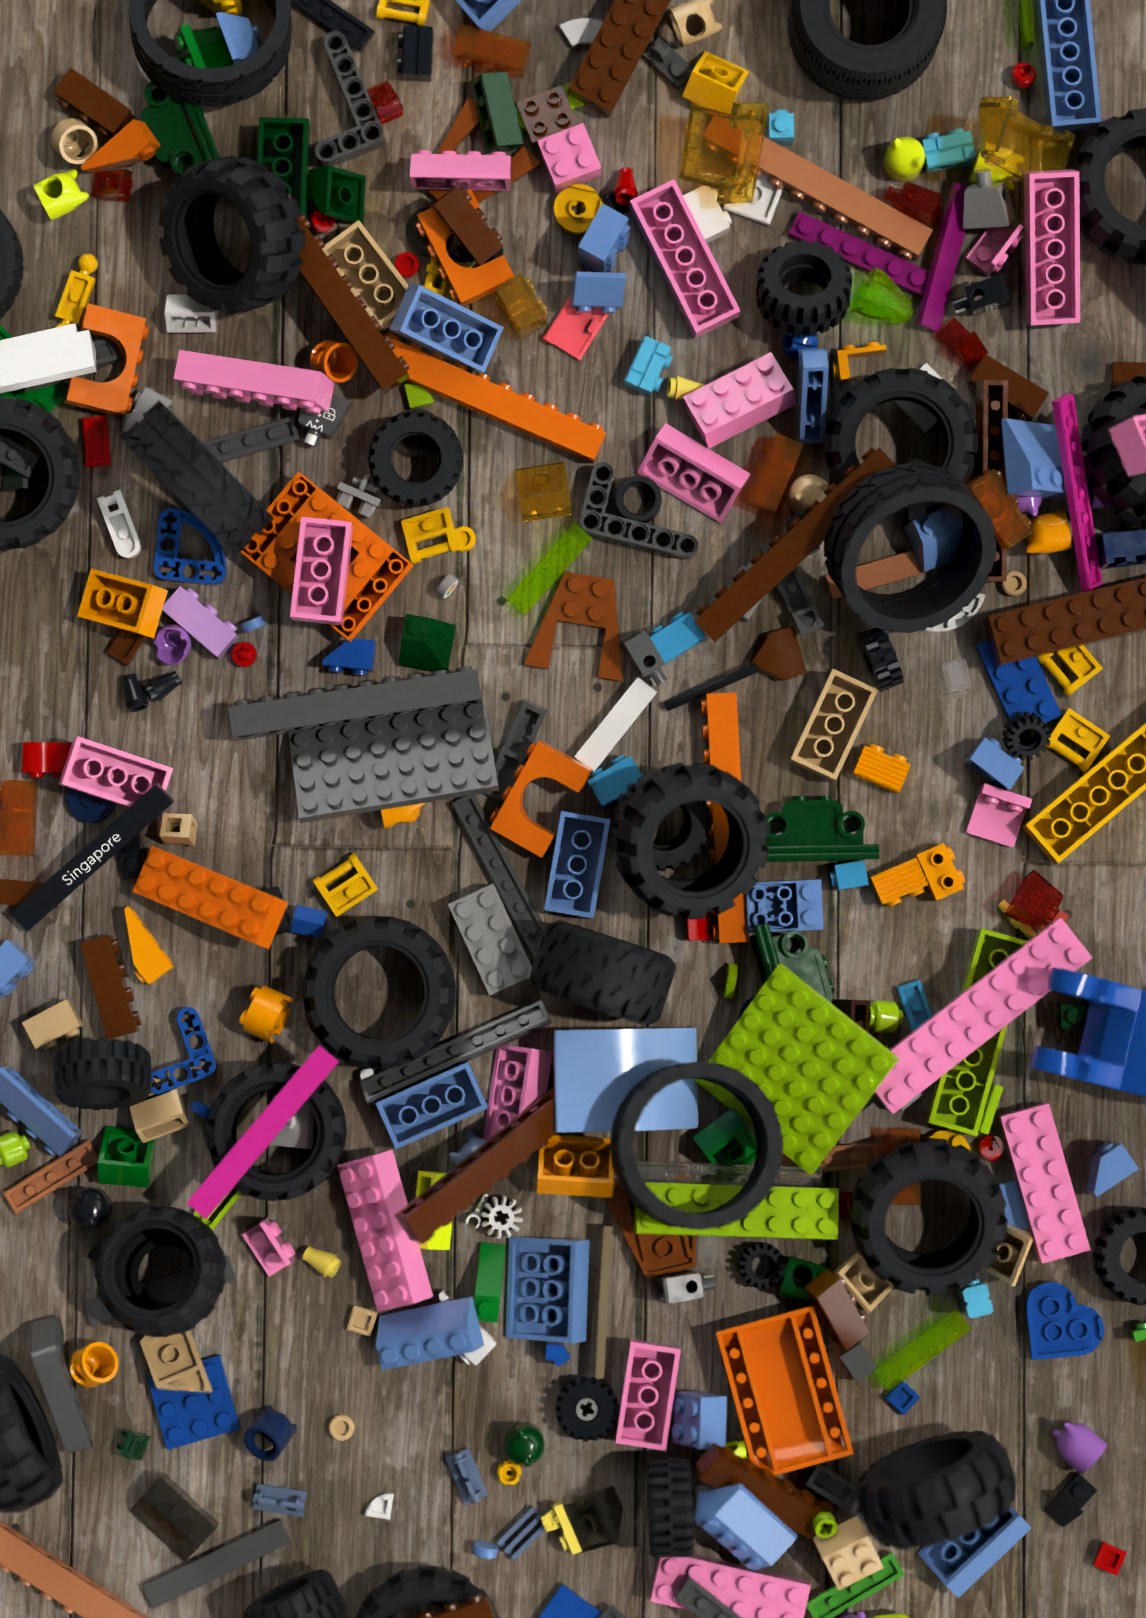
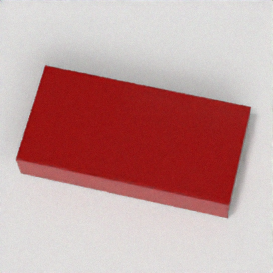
(96, 441)

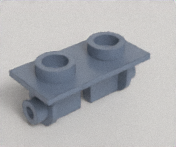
(467, 1476)
(279, 1500)

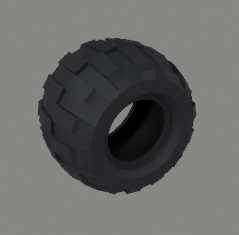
(120, 1264)

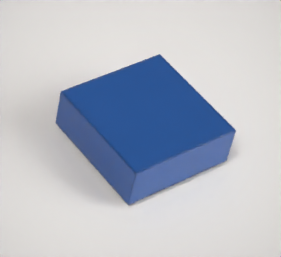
(902, 1397)

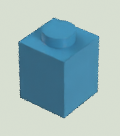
(849, 875)

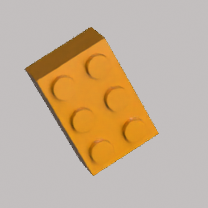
(122, 603)
(576, 1167)

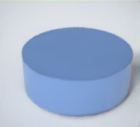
(253, 624)
(485, 1549)

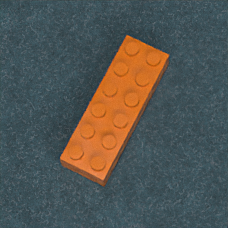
(210, 897)

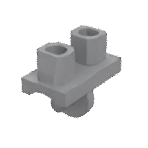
(348, 493)

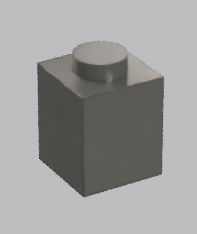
(857, 1361)

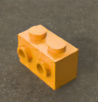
(940, 871)

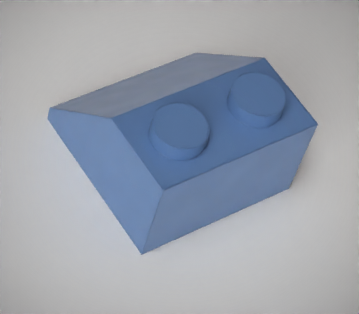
(597, 291)
(935, 537)
(994, 764)
(1109, 1167)

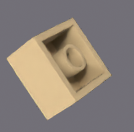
(849, 1553)

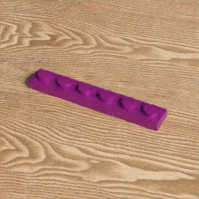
(861, 253)

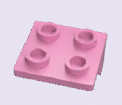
(991, 249)
(998, 815)
(269, 1246)

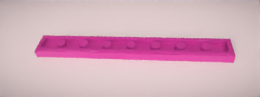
(1077, 492)
(262, 1132)

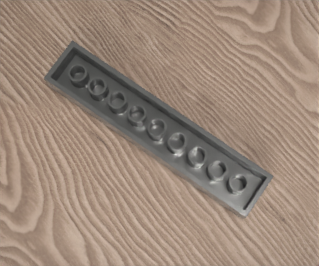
(354, 704)

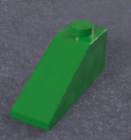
(489, 1281)

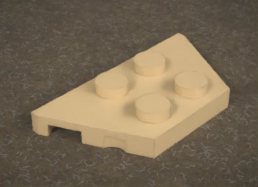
(176, 1363)

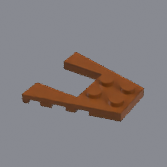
(465, 123)
(584, 602)
(654, 1253)

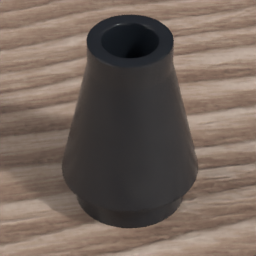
(161, 686)
(134, 694)

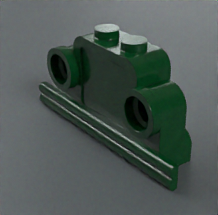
(178, 129)
(817, 832)
(793, 952)

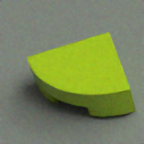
(418, 396)
(730, 981)

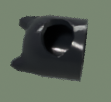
(90, 1207)

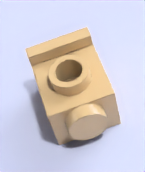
(171, 823)

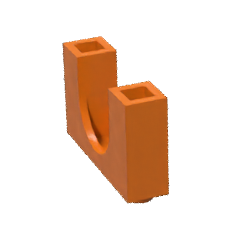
(466, 283)
(127, 333)
(512, 818)

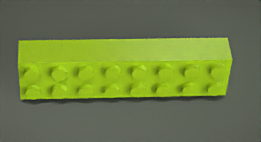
(964, 1090)
(782, 1214)

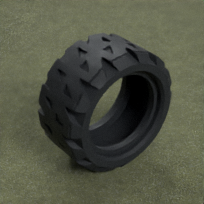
(603, 972)
(264, 1185)

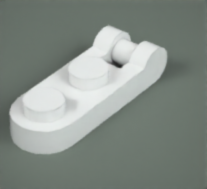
(120, 525)

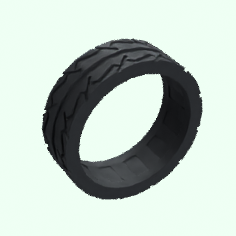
(211, 85)
(197, 477)
(941, 596)
(768, 1144)

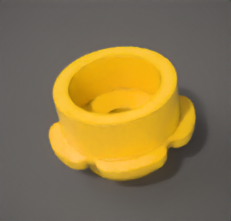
(507, 1479)

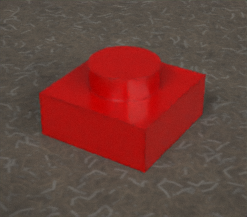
(1109, 1558)

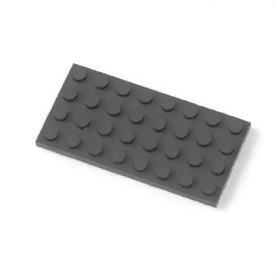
(392, 761)

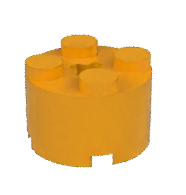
(266, 1013)

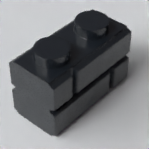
(416, 53)

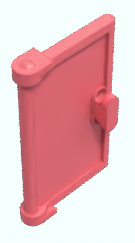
(571, 329)

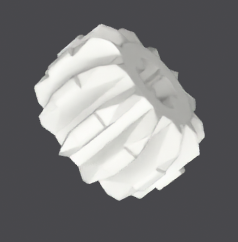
(498, 1224)

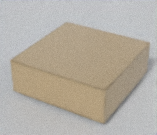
(362, 1320)

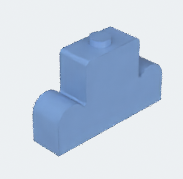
(812, 394)

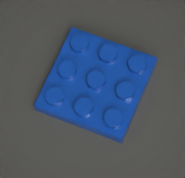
(196, 1415)

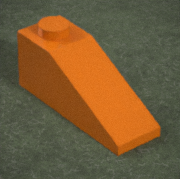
(128, 146)

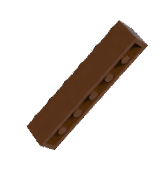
(791, 1505)

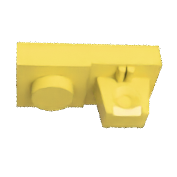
(556, 1519)

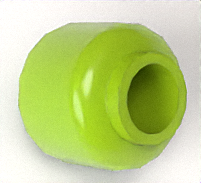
(884, 1016)
(13, 1149)

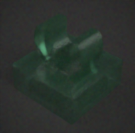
(134, 1445)

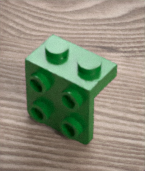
(202, 47)

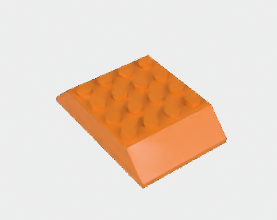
(784, 1391)

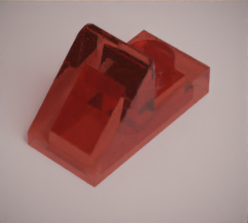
(385, 102)
(113, 185)
(962, 343)

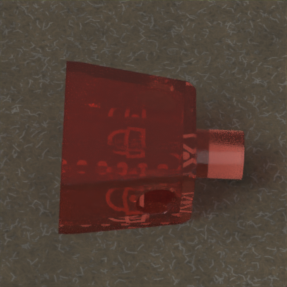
(917, 203)
(1036, 902)

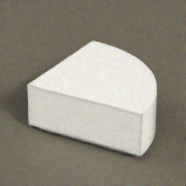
(381, 1506)

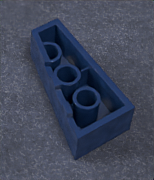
(1122, 548)

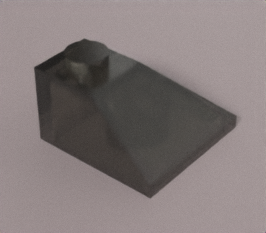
(595, 1518)

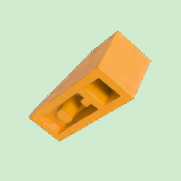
(147, 954)

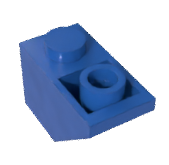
(353, 655)

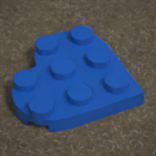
(1058, 1324)

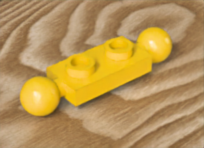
(77, 292)

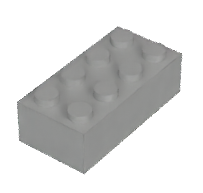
(491, 939)

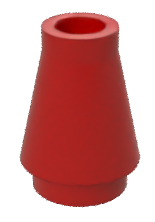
(625, 187)

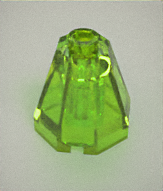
(881, 300)

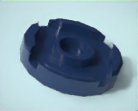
(88, 807)

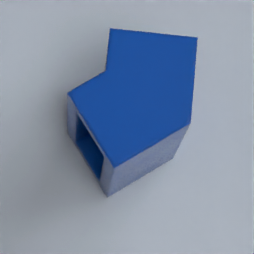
(308, 921)
(557, 1352)

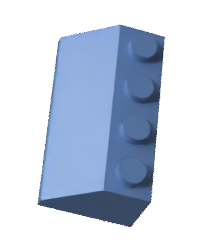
(36, 1113)
(428, 1333)
(743, 1525)
(967, 1558)

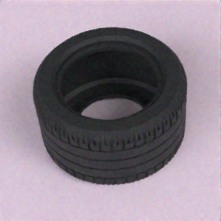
(859, 69)

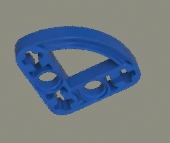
(172, 557)

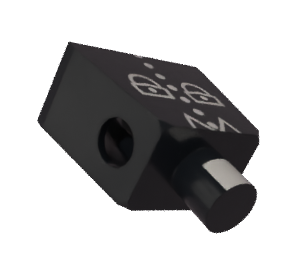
(994, 294)

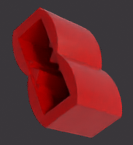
(44, 758)

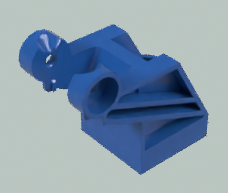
(1113, 1036)

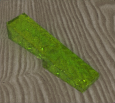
(549, 569)
(922, 1349)

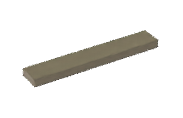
(603, 1296)

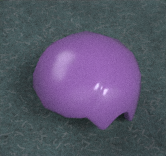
(172, 644)

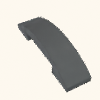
(797, 601)

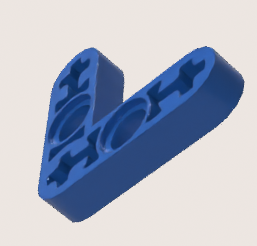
(194, 1055)

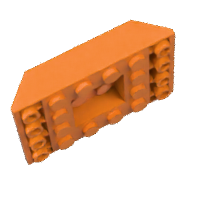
(373, 563)

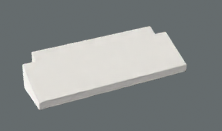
(45, 357)

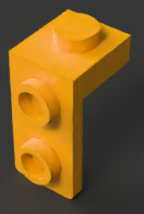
(841, 367)

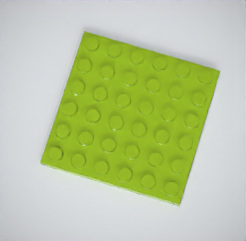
(807, 1063)

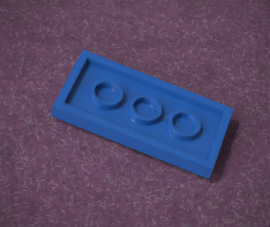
(1020, 686)

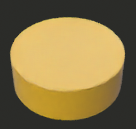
(466, 538)

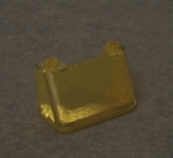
(1017, 141)

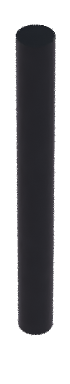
(711, 687)

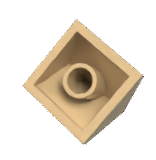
(1011, 1255)
(863, 1283)

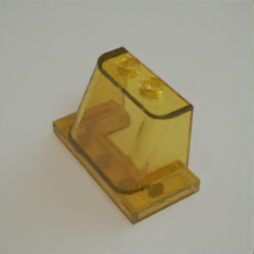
(725, 148)

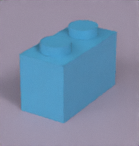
(677, 637)
(613, 781)

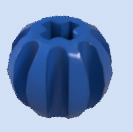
(792, 343)

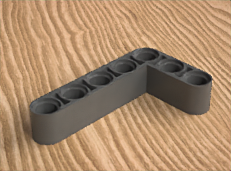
(355, 103)
(627, 525)
(57, 1384)

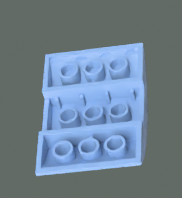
(602, 1066)

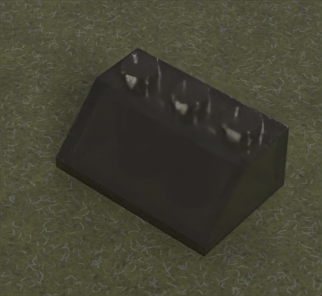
(174, 1517)

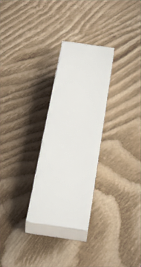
(616, 724)

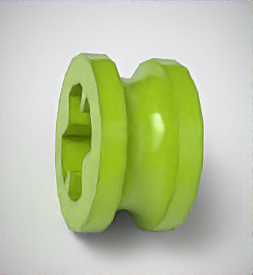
(827, 1518)

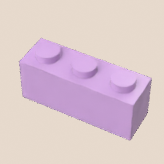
(200, 621)

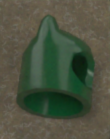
(798, 1275)
(524, 1444)

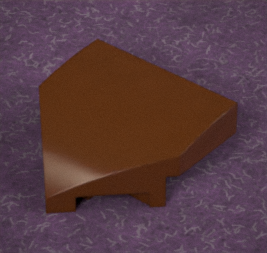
(780, 655)

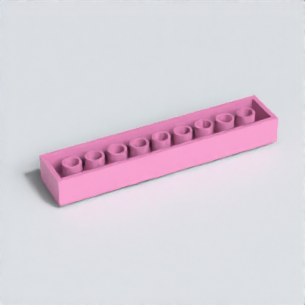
(979, 1013)

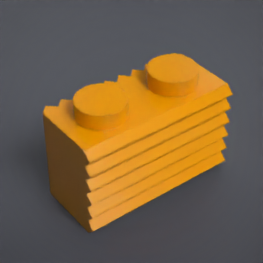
(881, 768)
(898, 882)

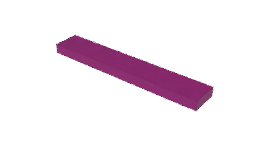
(943, 262)

